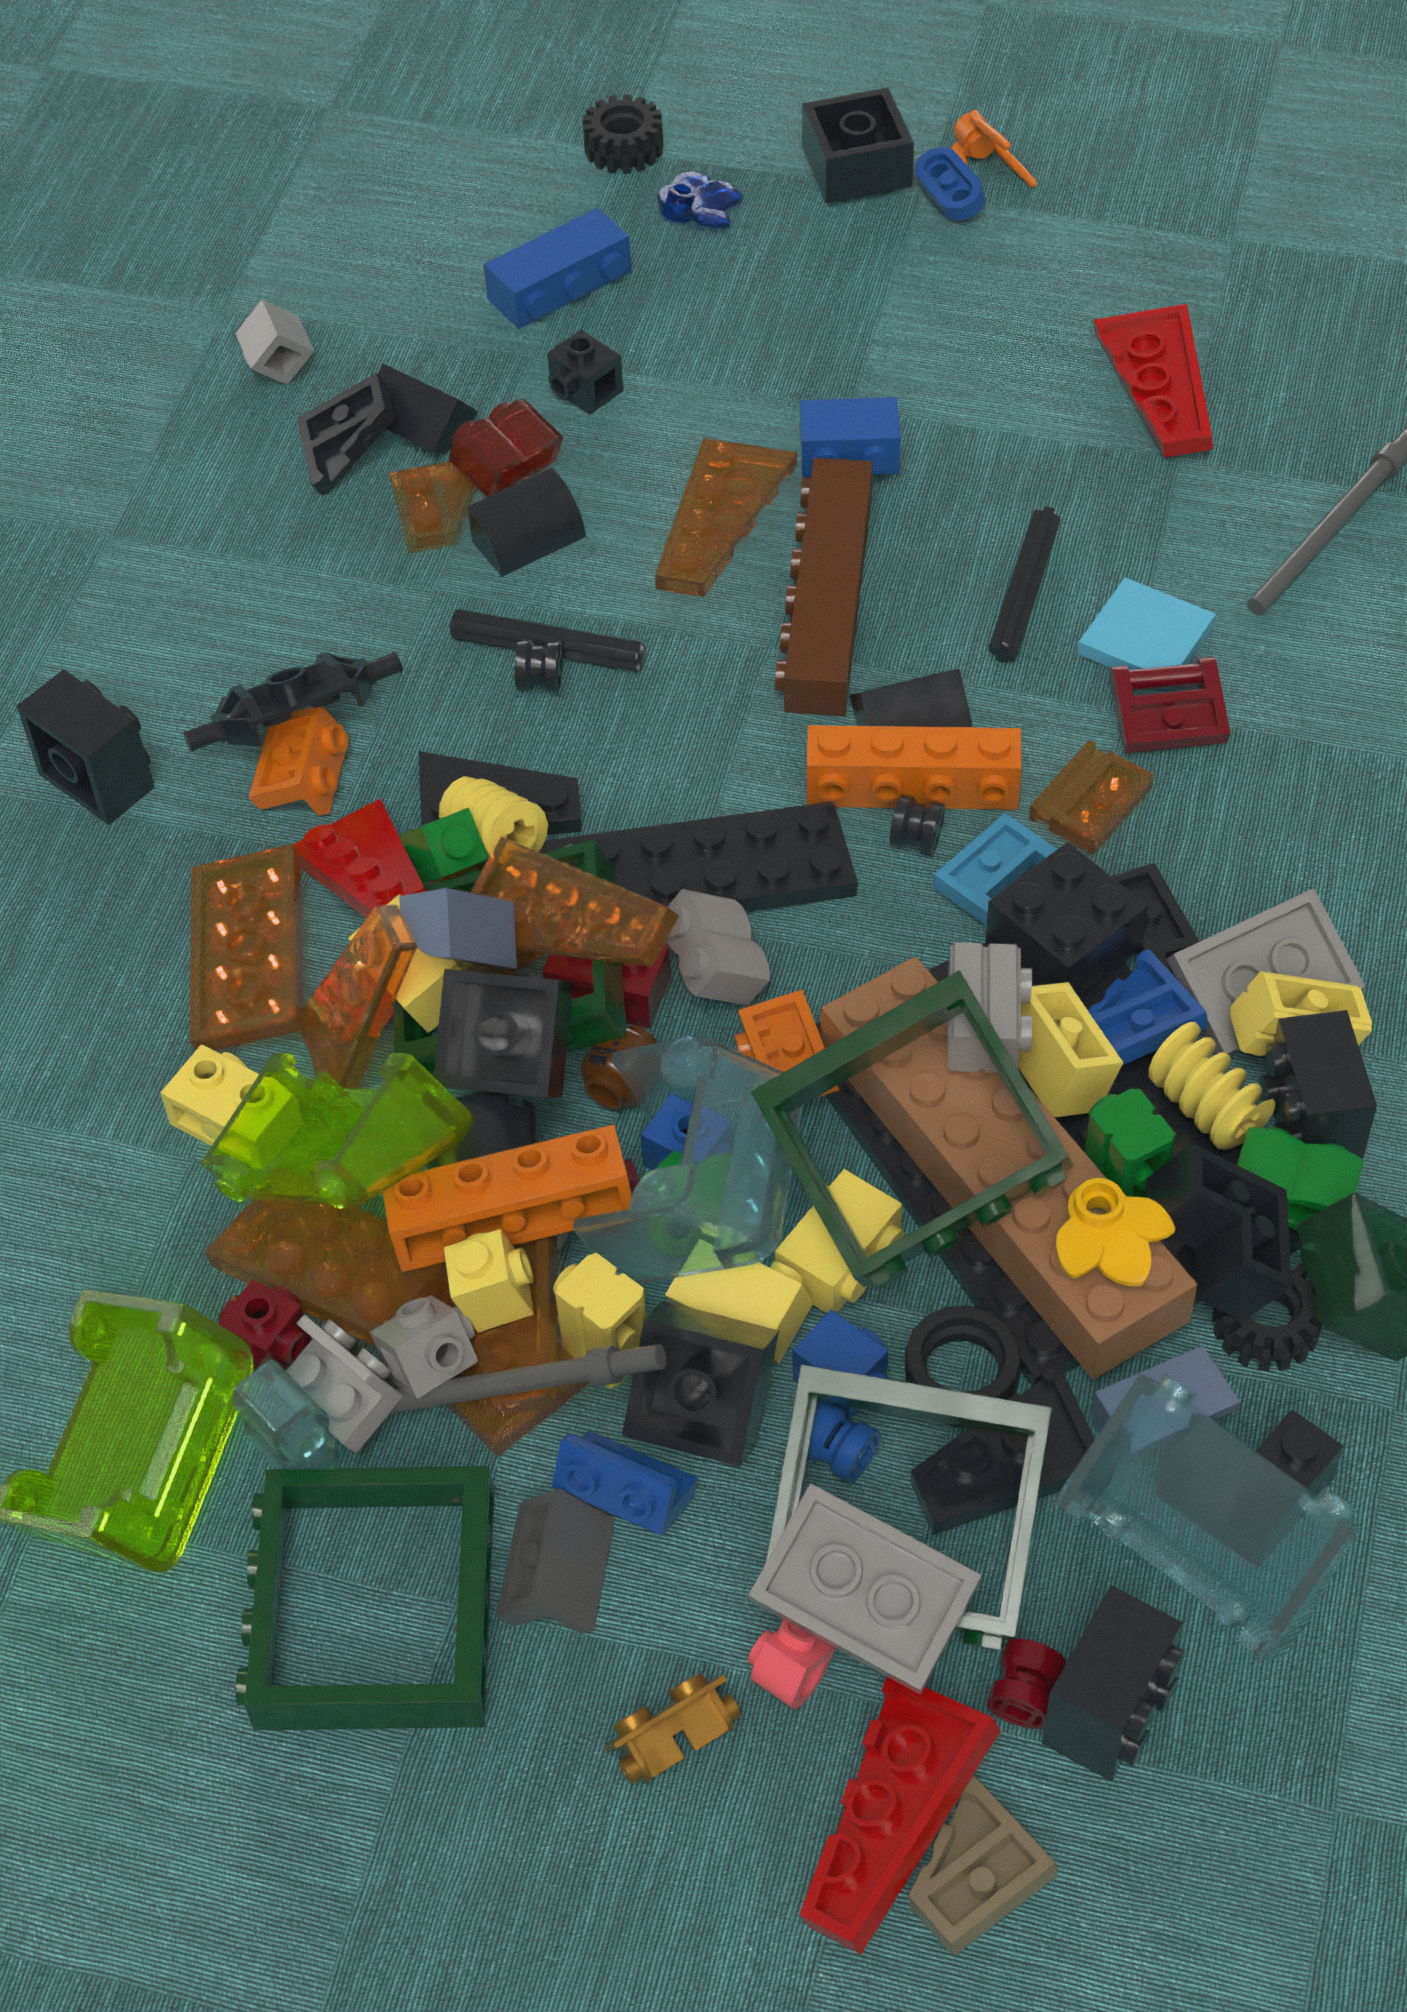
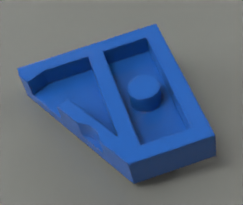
(1145, 1009)

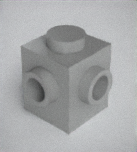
(274, 342)
(425, 1345)

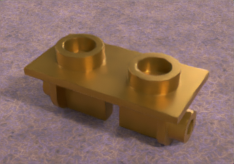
(649, 1738)

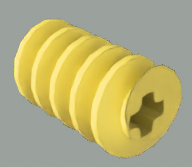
(496, 813)
(1204, 1088)

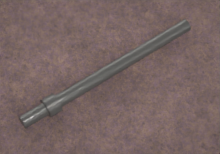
(1384, 465)
(599, 1367)

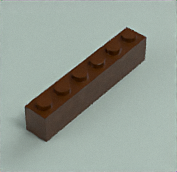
(827, 588)

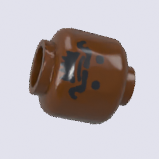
(601, 1076)

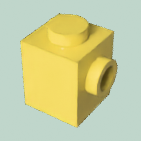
(489, 1280)

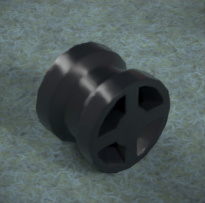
(538, 665)
(917, 824)

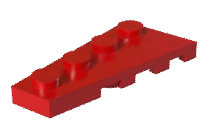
(1161, 373)
(360, 859)
(906, 1786)

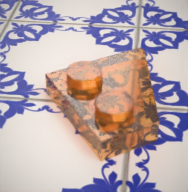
(431, 505)

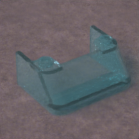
(733, 1177)

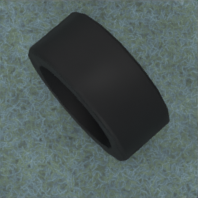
(967, 1325)

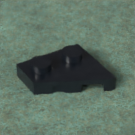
(343, 429)

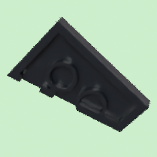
(551, 792)
(984, 1468)

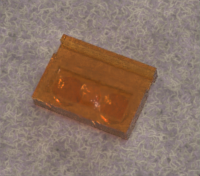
(1091, 797)

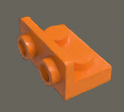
(301, 761)
(780, 1032)

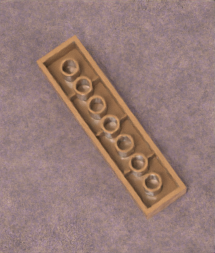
(973, 1135)

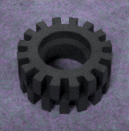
(623, 134)
(1279, 1342)

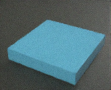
(1145, 629)

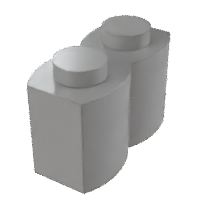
(717, 948)

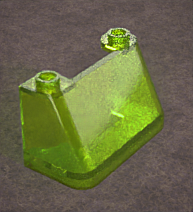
(332, 1143)
(138, 1434)

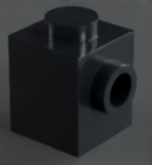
(585, 372)

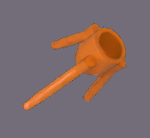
(979, 139)

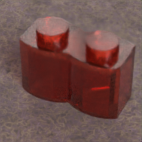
(505, 446)

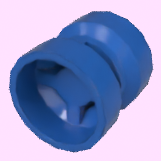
(843, 1443)

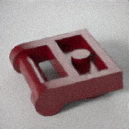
(1172, 717)

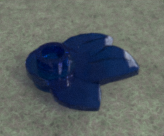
(698, 199)

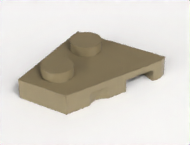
(978, 1870)

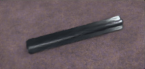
(1024, 584)
(576, 644)

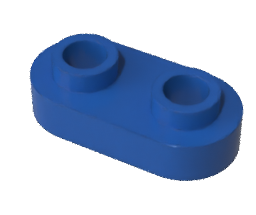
(950, 183)

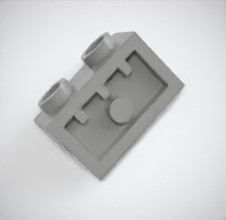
(344, 1384)

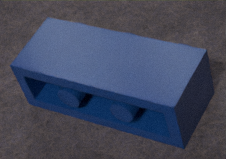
(557, 267)

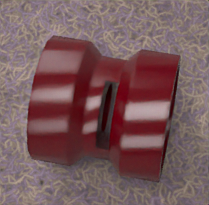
(1026, 1683)

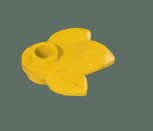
(1113, 1240)

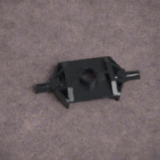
(289, 691)

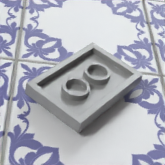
(1283, 940)
(865, 1588)

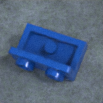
(622, 1481)

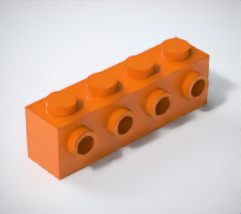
(931, 763)
(521, 1191)

